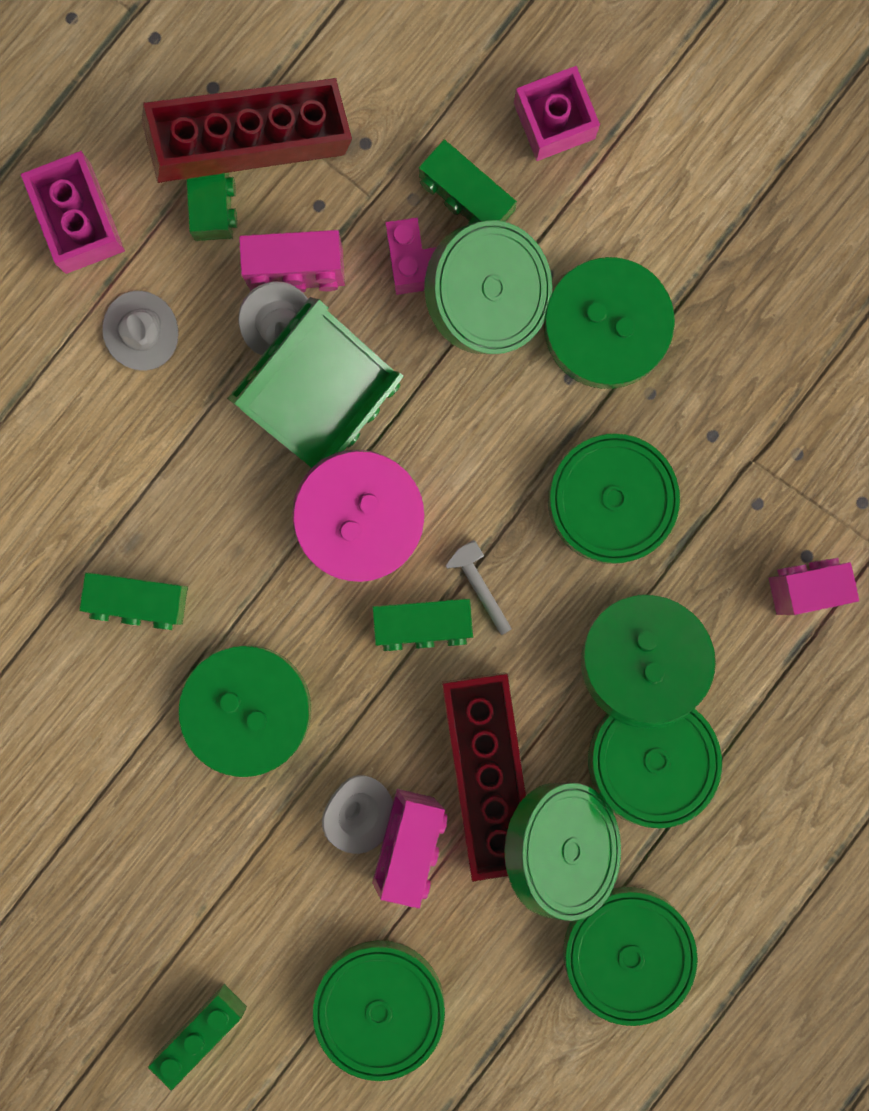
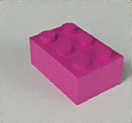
(72, 212)
(293, 258)
(409, 849)

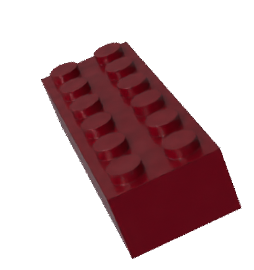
(245, 129)
(485, 766)

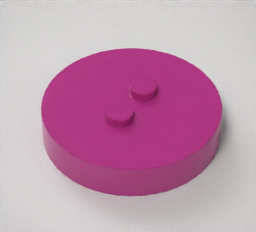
(358, 515)

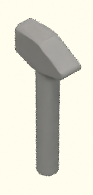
(465, 558)

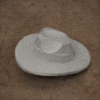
(268, 312)
(140, 330)
(357, 815)

